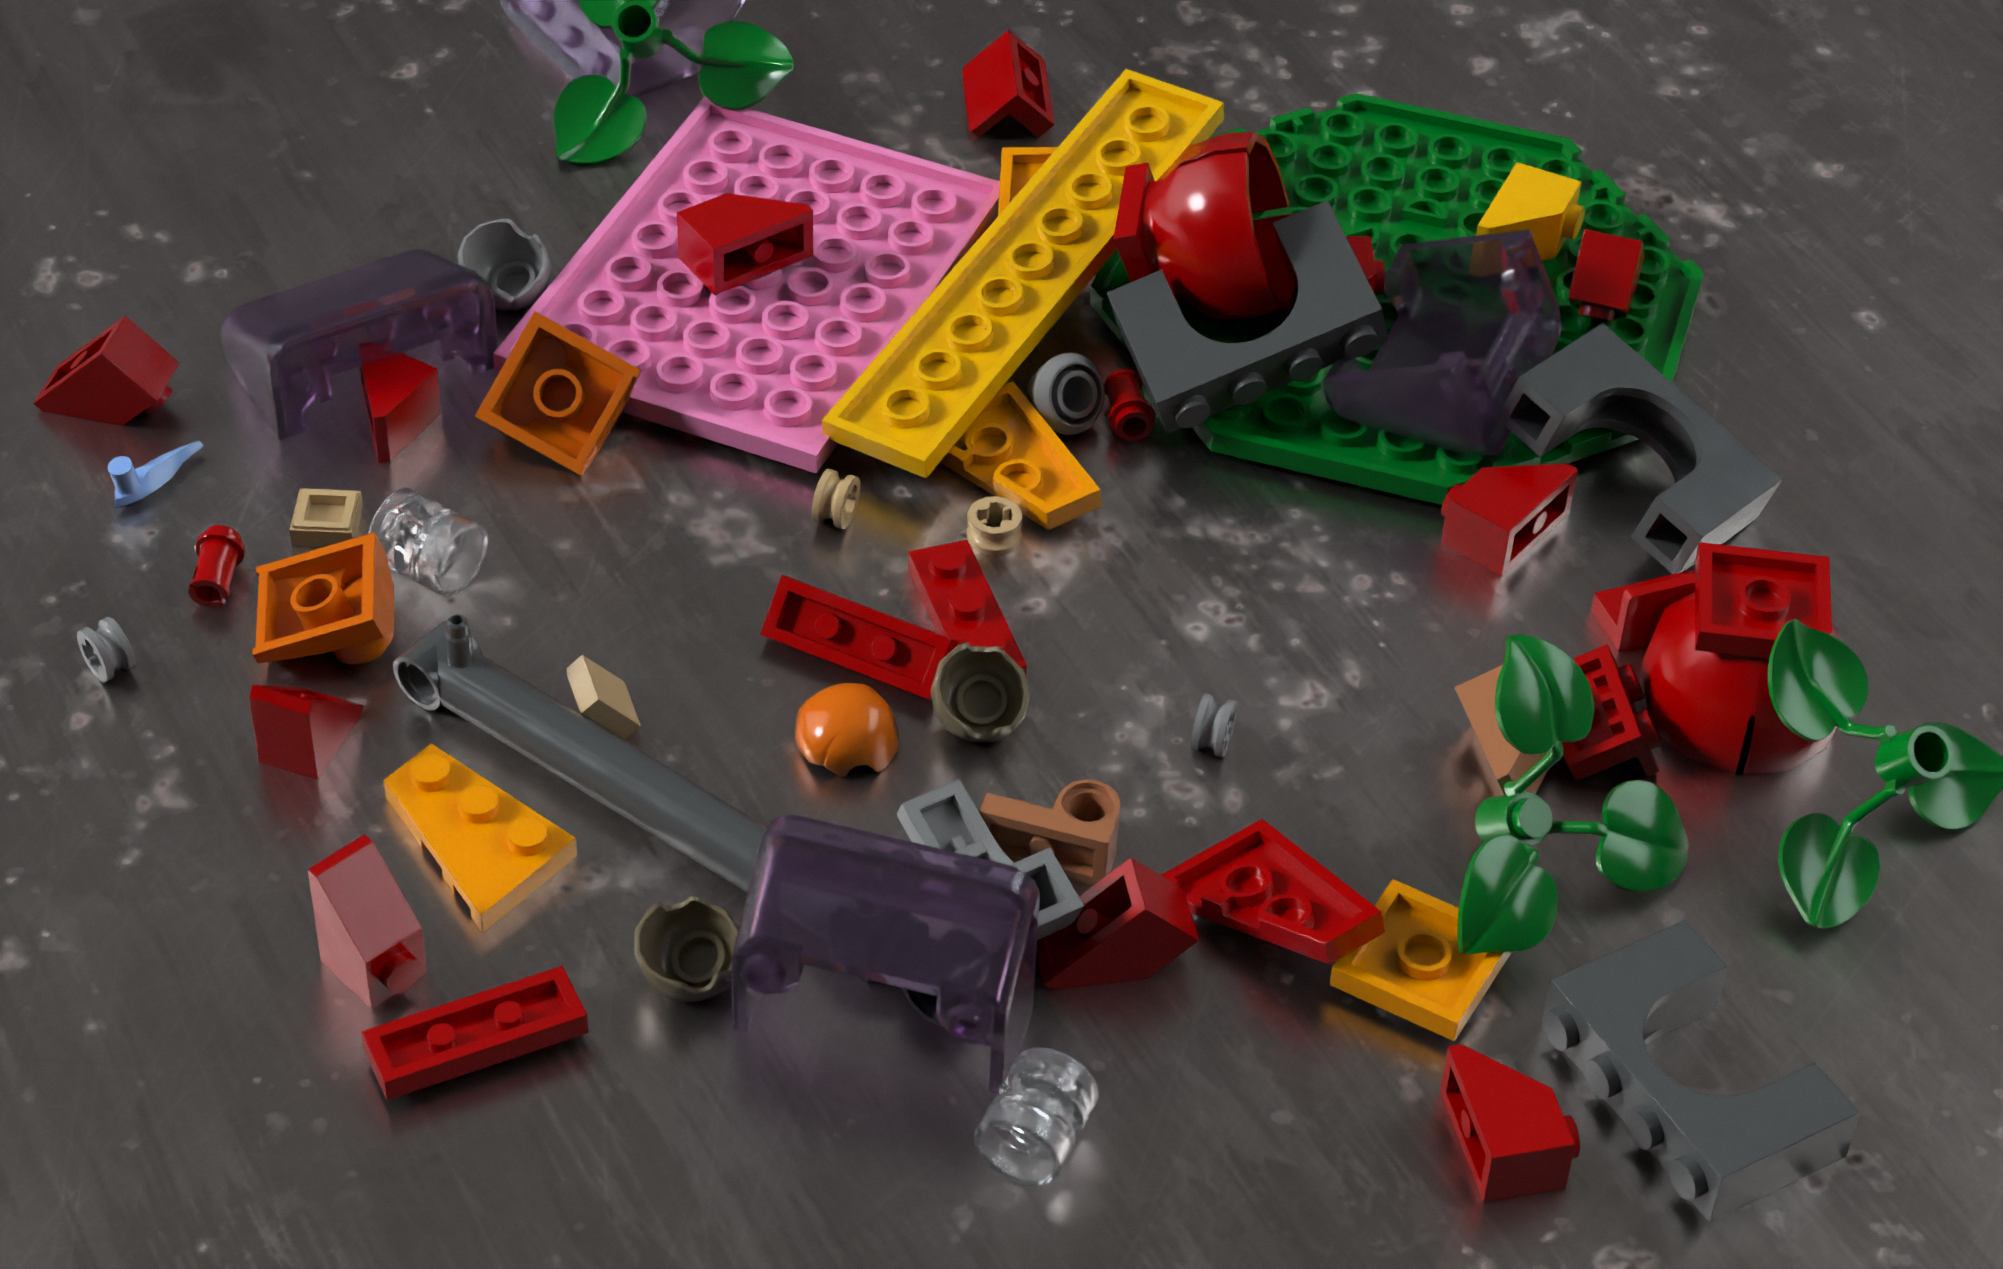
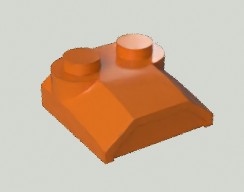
(558, 394)
(326, 603)

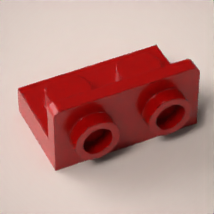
(1617, 727)

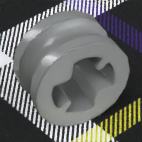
(106, 649)
(1213, 725)

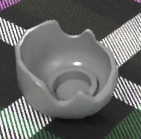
(508, 261)

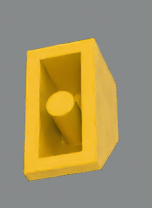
(1537, 203)

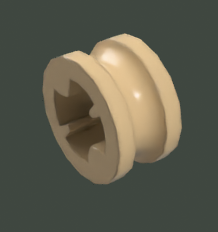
(835, 499)
(994, 540)

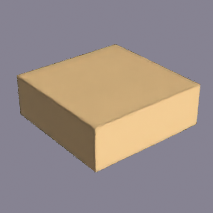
(325, 517)
(602, 697)

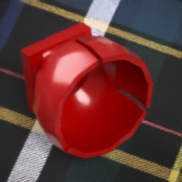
(1203, 232)
(1714, 650)

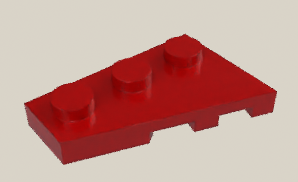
(1278, 894)

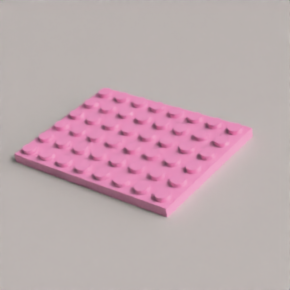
(783, 348)

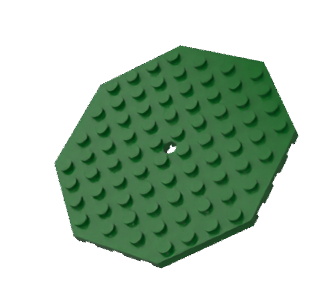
(1410, 180)

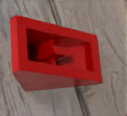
(399, 401)
(300, 727)

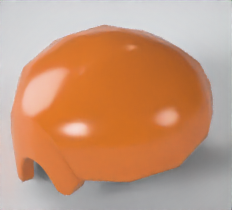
(847, 729)

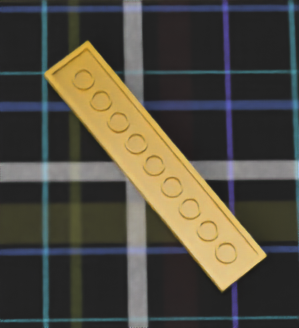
(1015, 278)

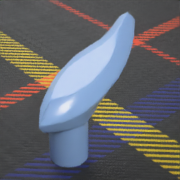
(138, 483)

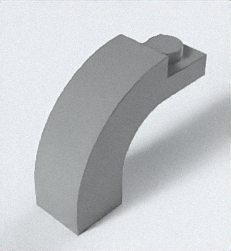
(952, 823)

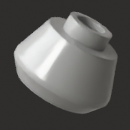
(1067, 393)

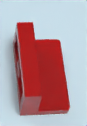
(1006, 81)
(1634, 610)

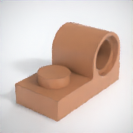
(1077, 828)

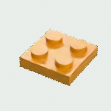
(1417, 964)

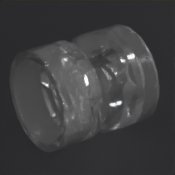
(429, 542)
(1036, 1116)

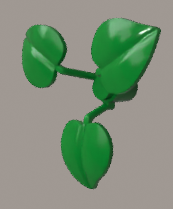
(602, 122)
(1948, 772)
(1643, 843)

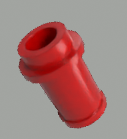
(1130, 412)
(218, 554)

